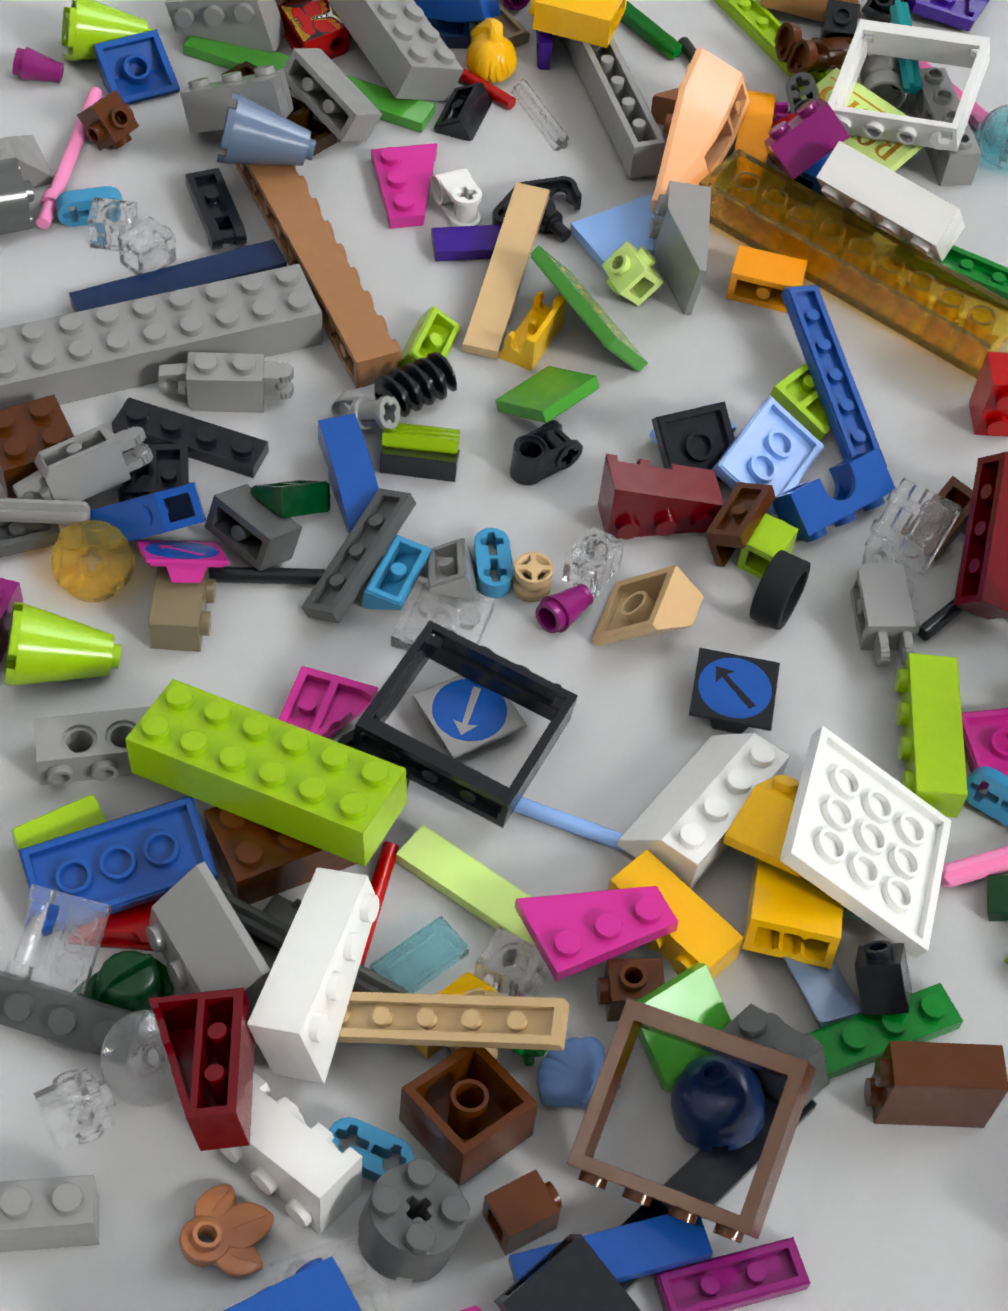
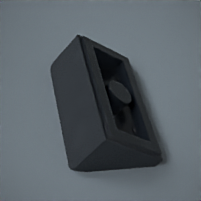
(464, 112)
(419, 463)

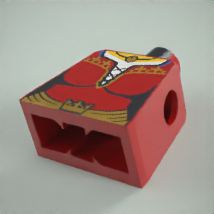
(315, 26)

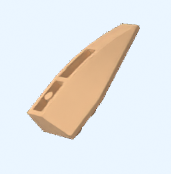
(703, 121)

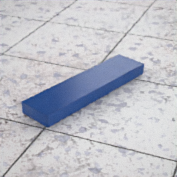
(635, 1248)

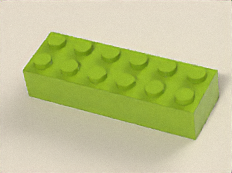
(268, 771)

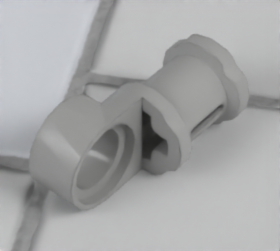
(368, 411)

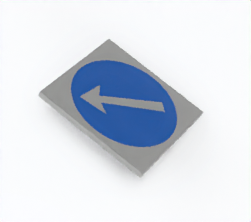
(467, 715)

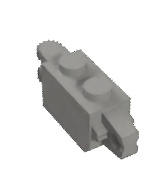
(227, 381)
(85, 465)
(884, 606)

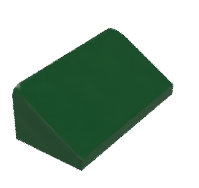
(294, 497)

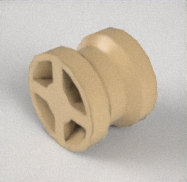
(540, 570)

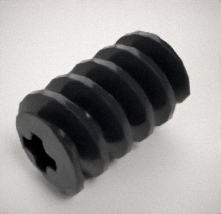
(418, 383)

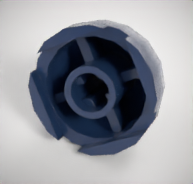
(718, 1103)

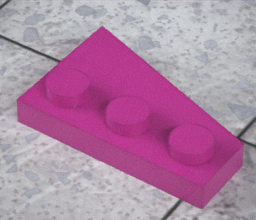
(404, 182)
(594, 926)

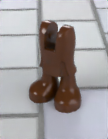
(812, 54)

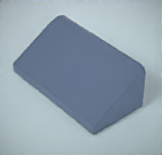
(824, 992)

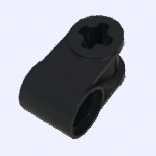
(543, 453)

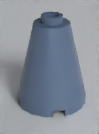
(262, 136)

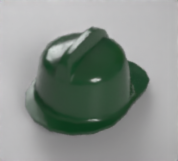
(129, 981)

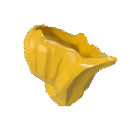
(490, 52)

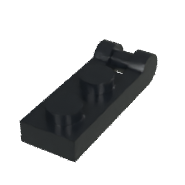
(215, 208)

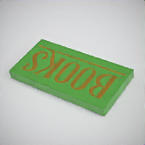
(588, 309)

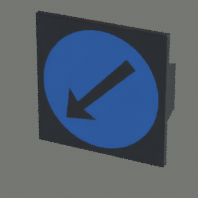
(734, 691)

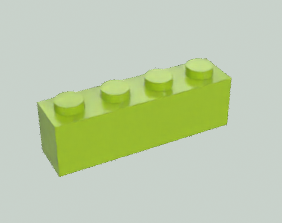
(932, 731)

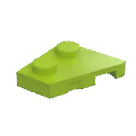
(801, 400)

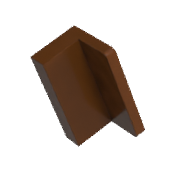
(738, 519)

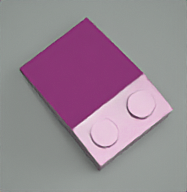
(805, 138)

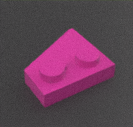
(325, 701)

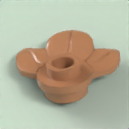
(231, 1227)

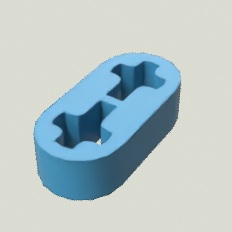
(82, 201)
(500, 562)
(996, 799)
(374, 1142)

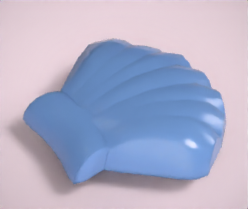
(570, 1075)

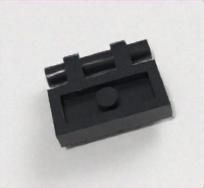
(166, 470)

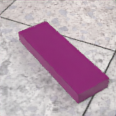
(734, 1279)

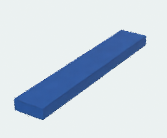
(829, 371)

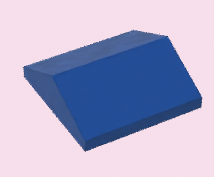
(136, 67)

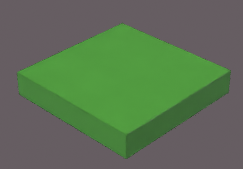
(547, 394)
(689, 996)

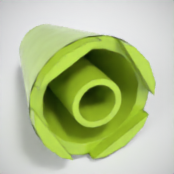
(93, 23)
(55, 648)

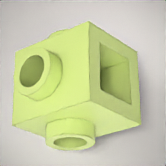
(632, 273)

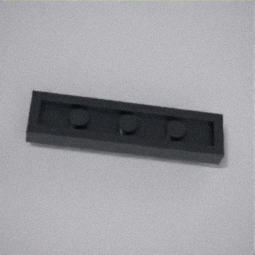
(205, 440)

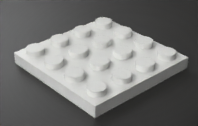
(867, 841)

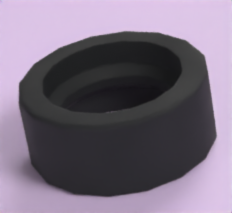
(779, 590)

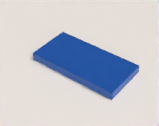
(121, 859)

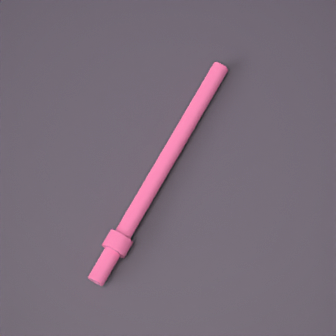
(66, 165)

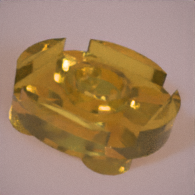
(107, 577)

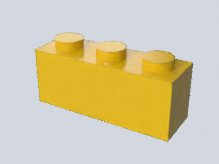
(700, 931)

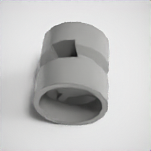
(883, 78)

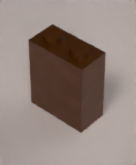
(937, 1084)

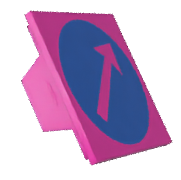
(183, 559)

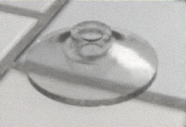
(127, 1065)

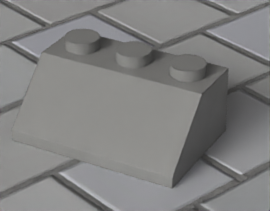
(205, 939)

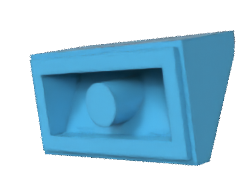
(395, 575)

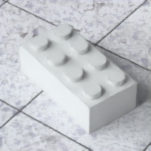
(890, 201)

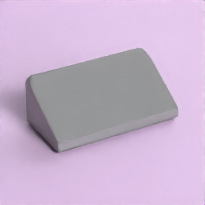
(452, 571)

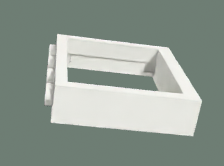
(912, 44)

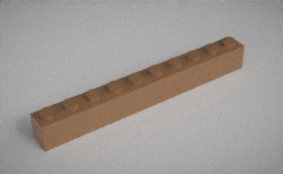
(308, 240)

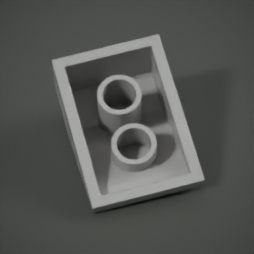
(682, 239)

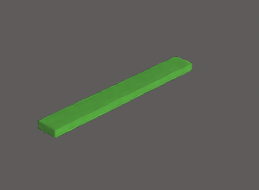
(402, 112)

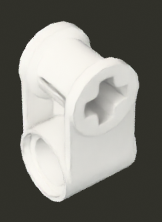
(457, 196)

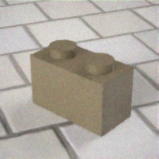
(179, 612)

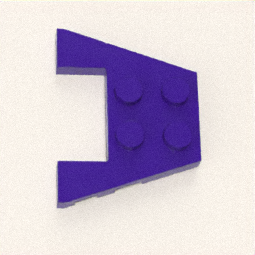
(954, 13)

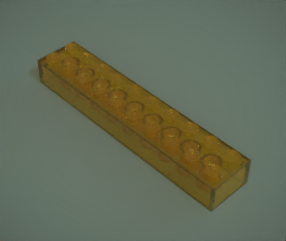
(859, 262)

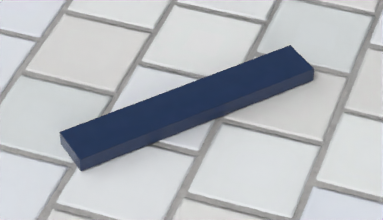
(197, 272)

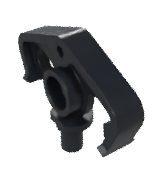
(552, 218)

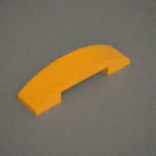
(756, 124)

